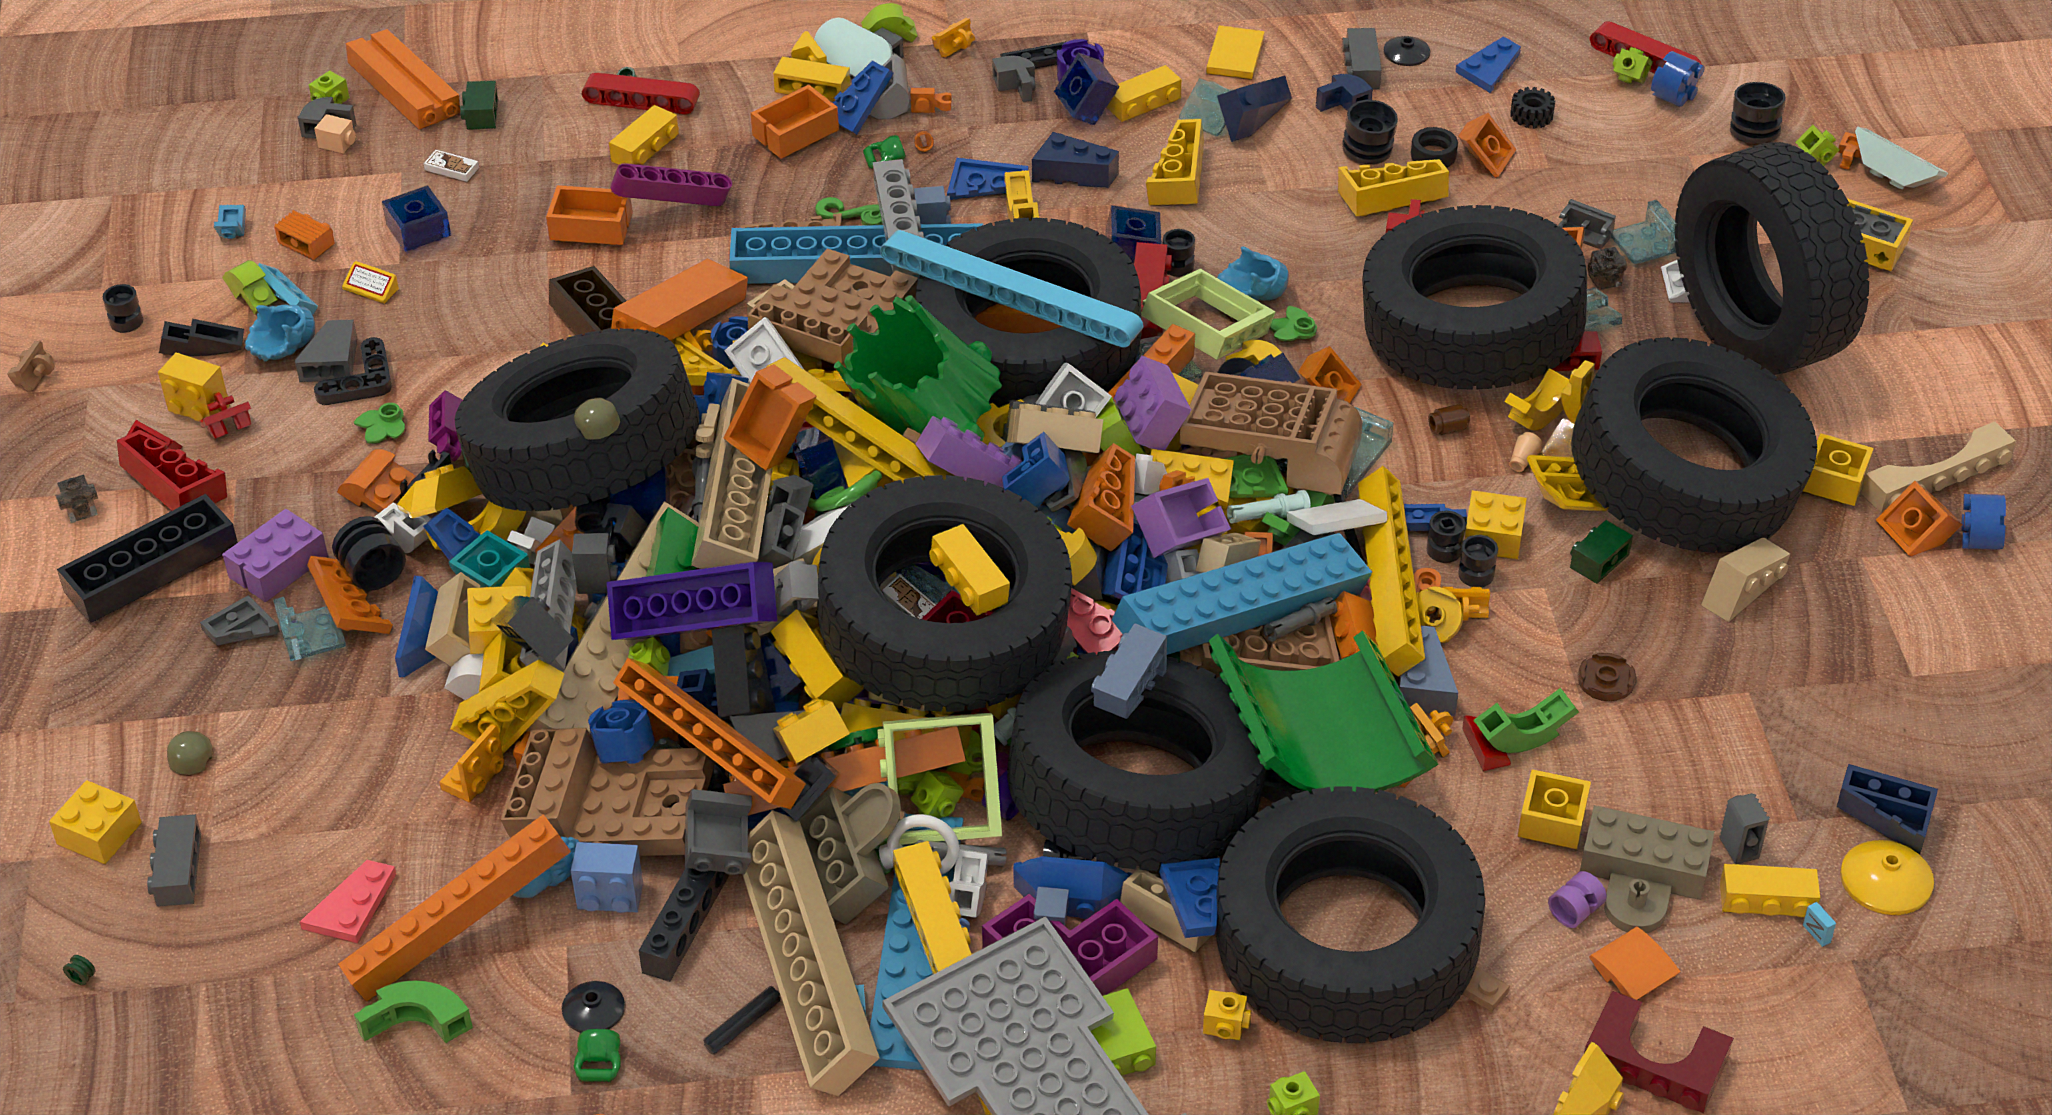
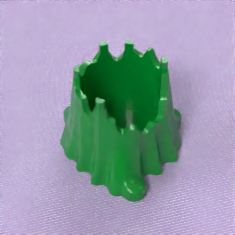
(918, 370)

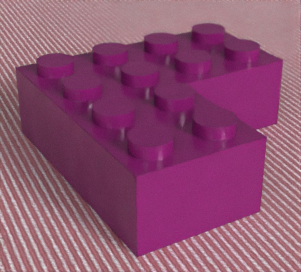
(1106, 945)

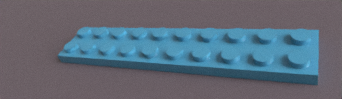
(900, 967)

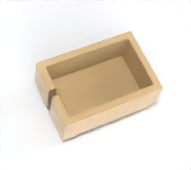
(1067, 431)
(449, 625)

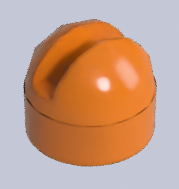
(918, 142)

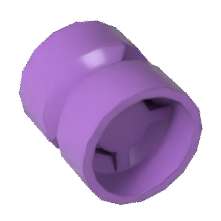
(1577, 899)

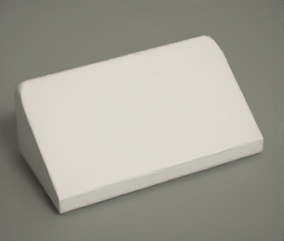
(1674, 283)

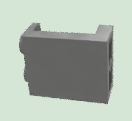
(717, 832)

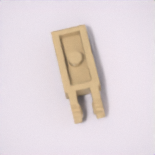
(707, 431)

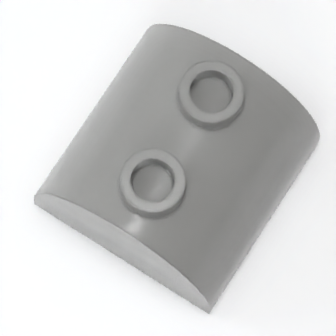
(895, 96)

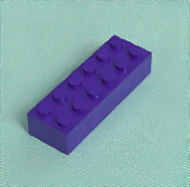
(692, 601)

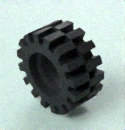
(1532, 107)

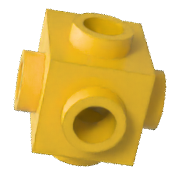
(1226, 1015)

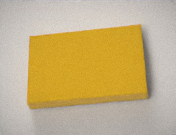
(1235, 52)

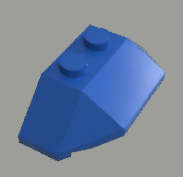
(1133, 567)
(416, 627)
(1089, 883)

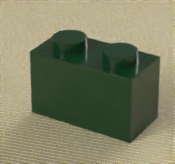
(480, 105)
(1600, 551)

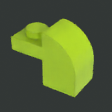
(892, 19)
(249, 282)

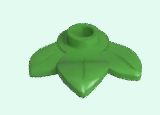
(1294, 326)
(382, 423)

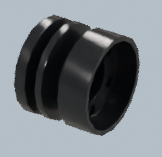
(1757, 112)
(1369, 132)
(368, 553)

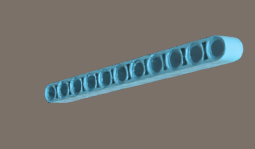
(1012, 288)

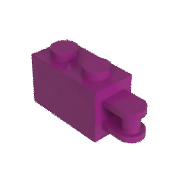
(442, 424)

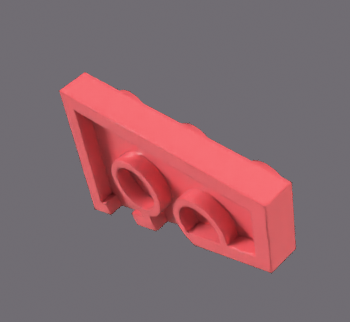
(1092, 624)
(352, 904)

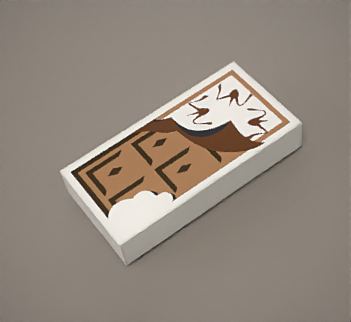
(451, 165)
(907, 598)

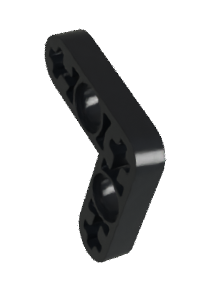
(370, 377)

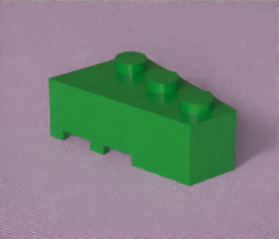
(672, 545)

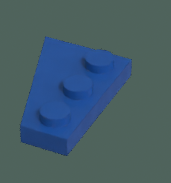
(1489, 64)
(860, 98)
(1193, 894)

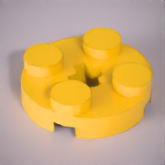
(1450, 610)

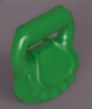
(889, 149)
(598, 1046)

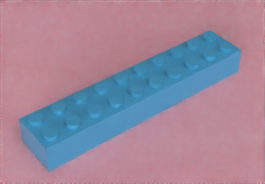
(789, 252)
(1245, 593)

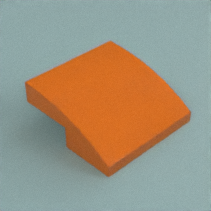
(1634, 964)

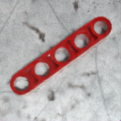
(1612, 38)
(640, 93)

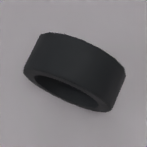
(1437, 137)

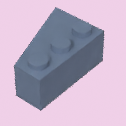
(1130, 671)
(1431, 679)

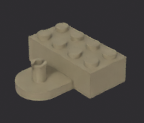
(843, 843)
(1644, 864)

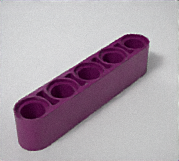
(670, 185)

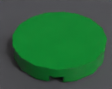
(863, 736)

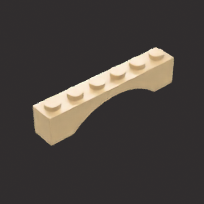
(1986, 449)

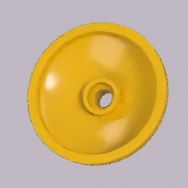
(1887, 877)

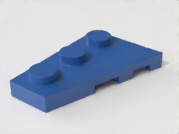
(979, 178)
(450, 532)

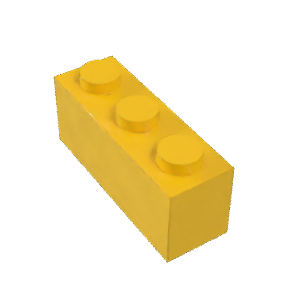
(797, 73)
(1145, 93)
(644, 137)
(969, 569)
(1768, 889)

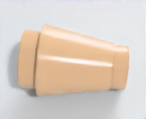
(1525, 445)

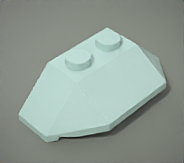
(1894, 161)

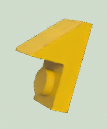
(808, 49)

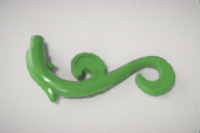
(869, 214)
(842, 497)

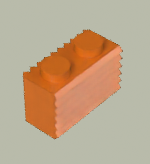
(304, 234)

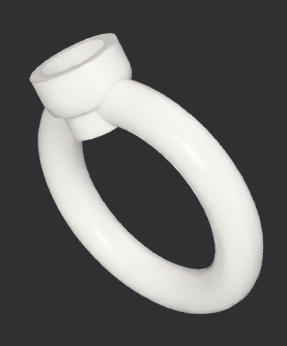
(912, 821)

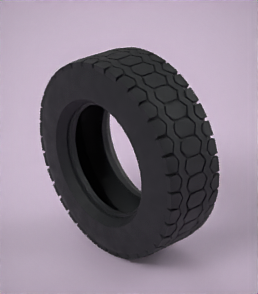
(1813, 244)
(1058, 255)
(1483, 342)
(523, 429)
(1672, 495)
(934, 660)
(1126, 813)
(1343, 990)

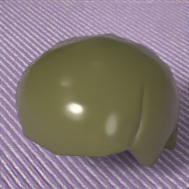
(596, 418)
(189, 752)

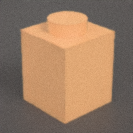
(335, 134)

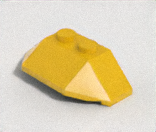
(1562, 483)
(439, 491)

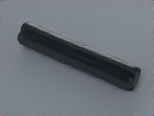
(742, 1019)

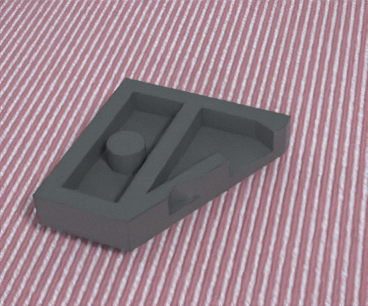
(239, 622)

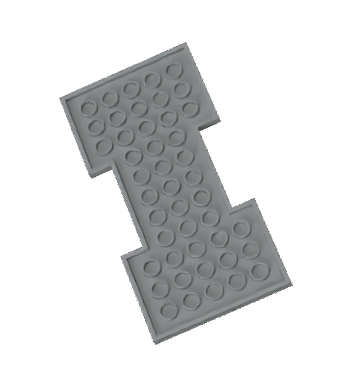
(1015, 1030)

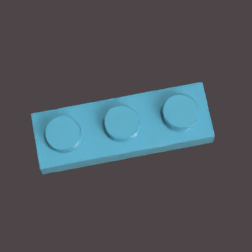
(286, 289)

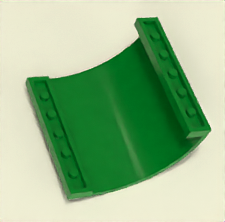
(1329, 721)

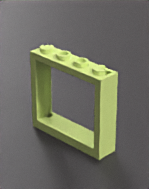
(1252, 316)
(888, 770)

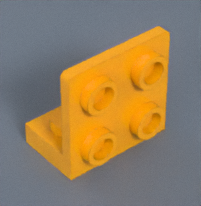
(475, 767)

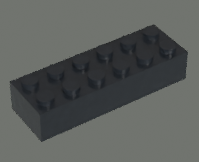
(147, 558)

